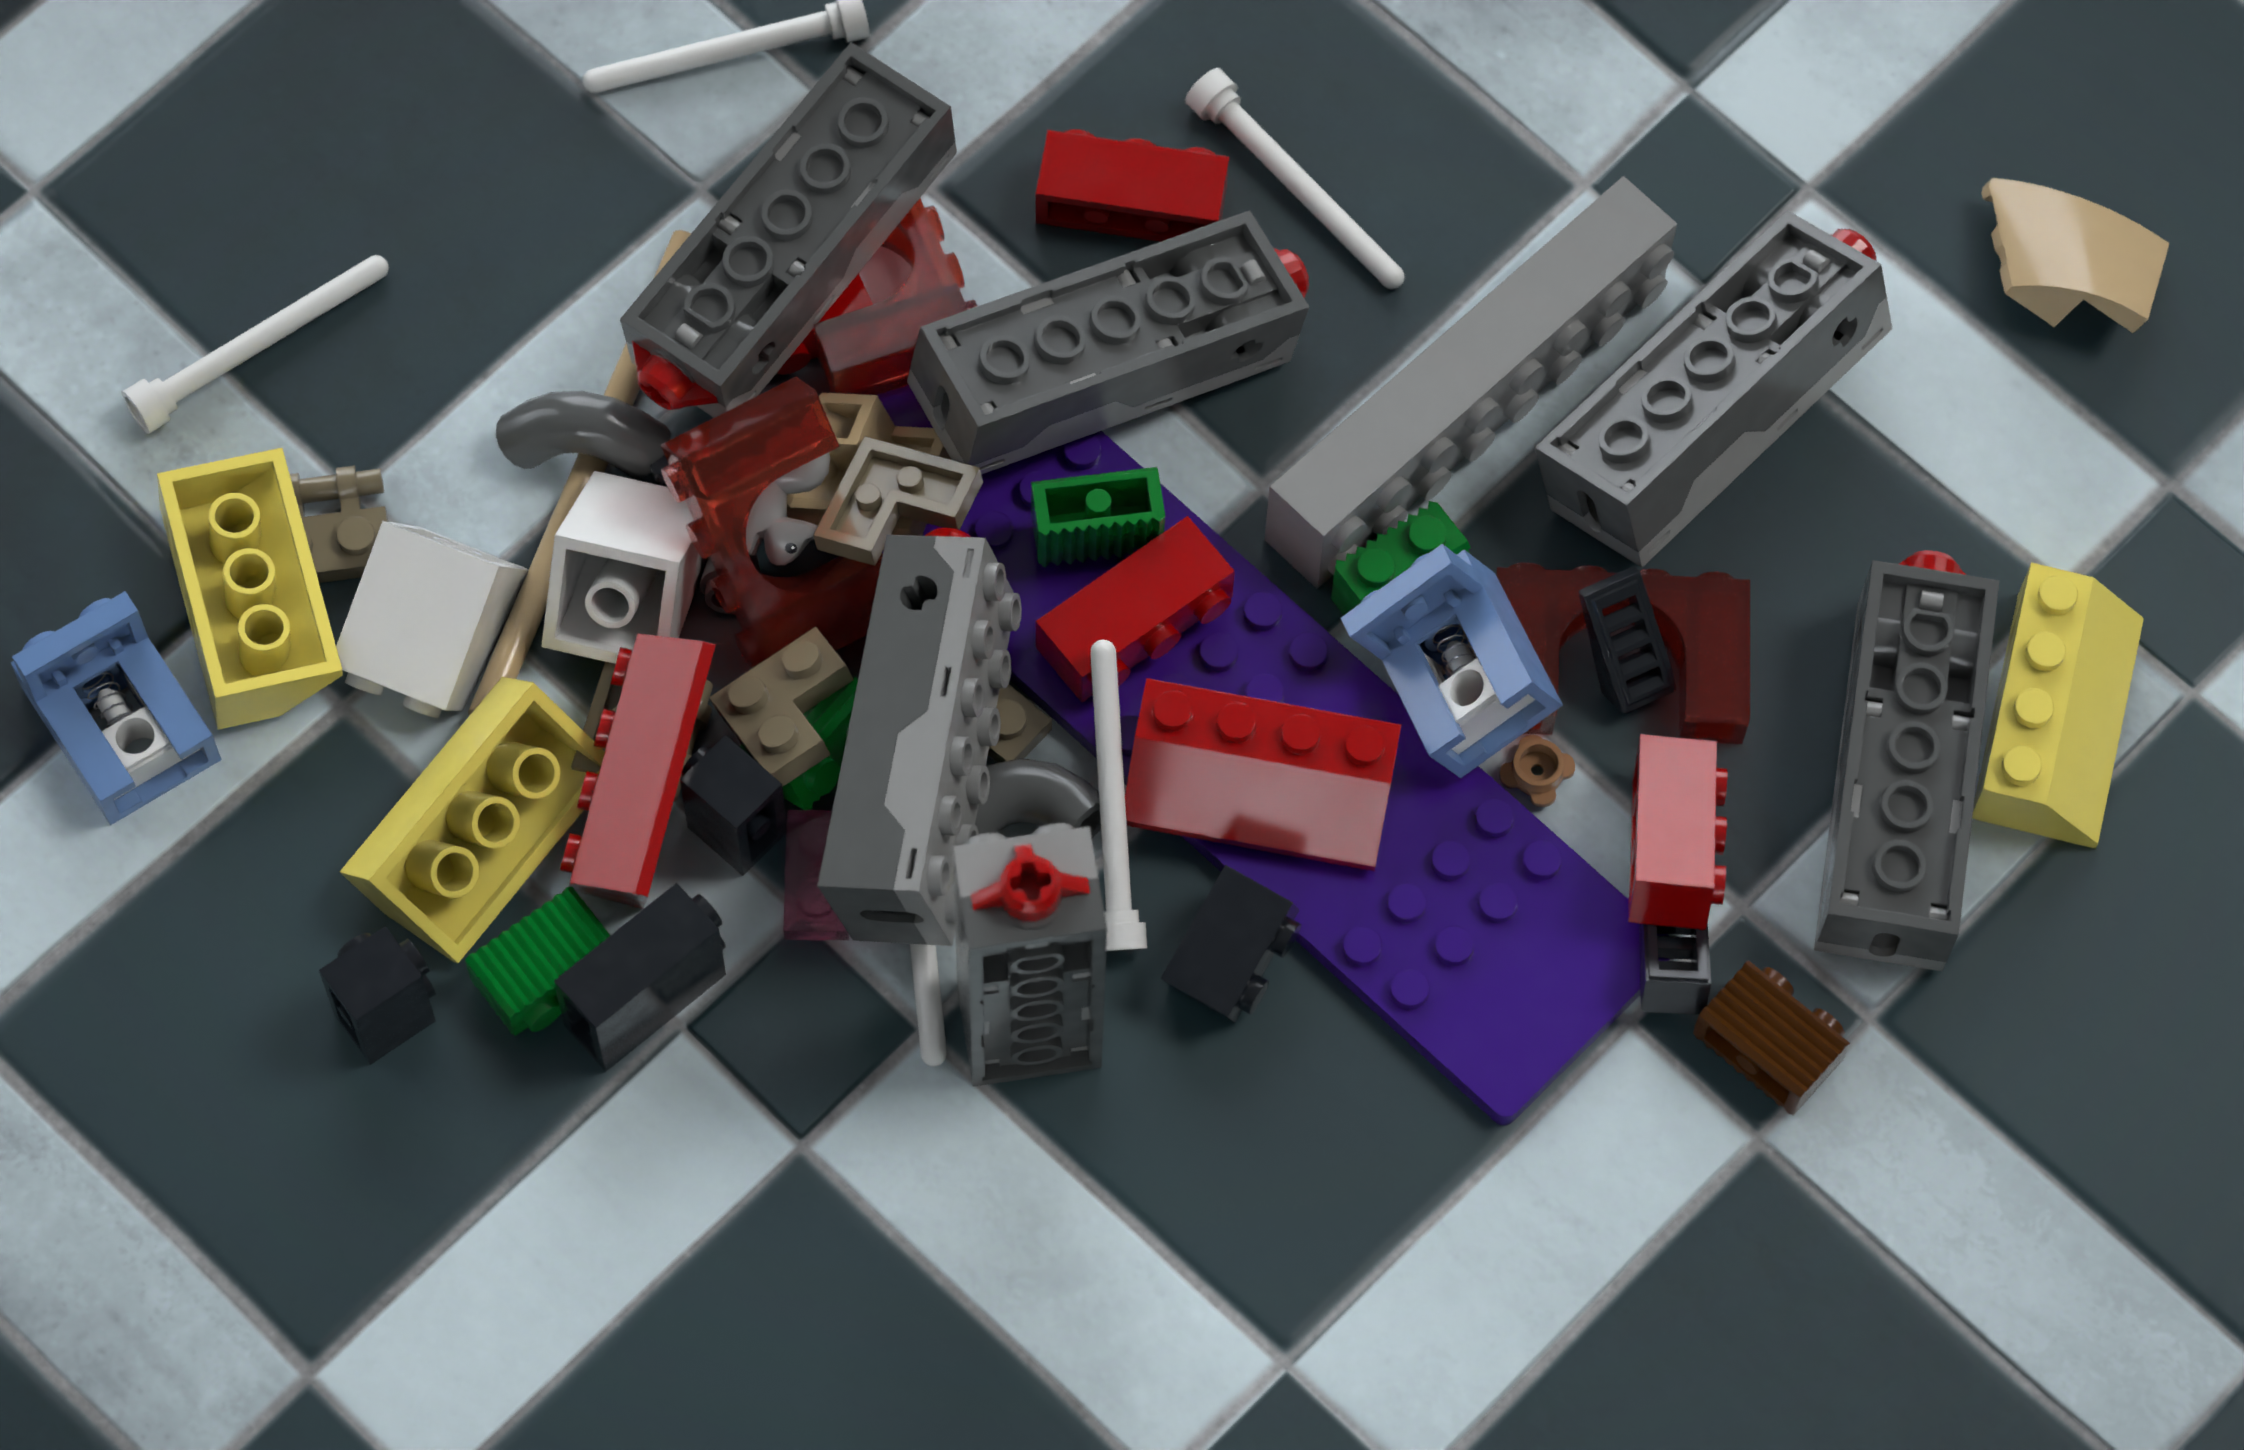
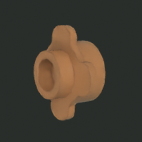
(1537, 752)

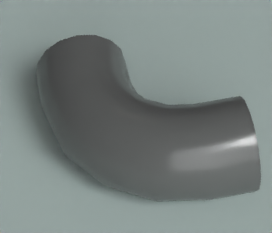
(583, 425)
(1037, 795)

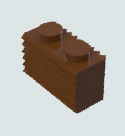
(1772, 1036)

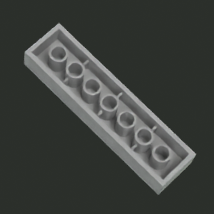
(1471, 382)

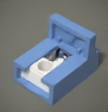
(1432, 621)
(89, 667)

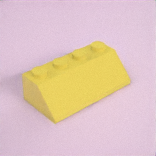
(248, 585)
(2058, 708)
(476, 819)

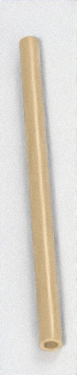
(532, 597)

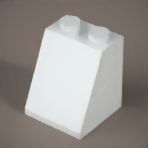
(620, 569)
(426, 617)

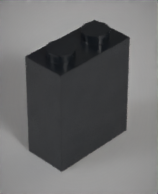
(642, 975)

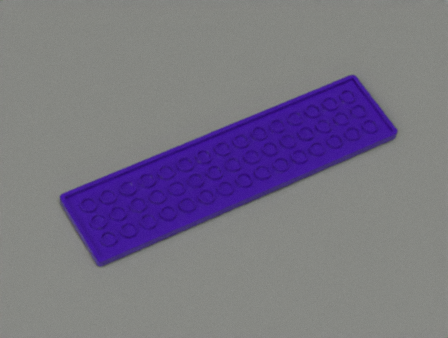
(1478, 918)

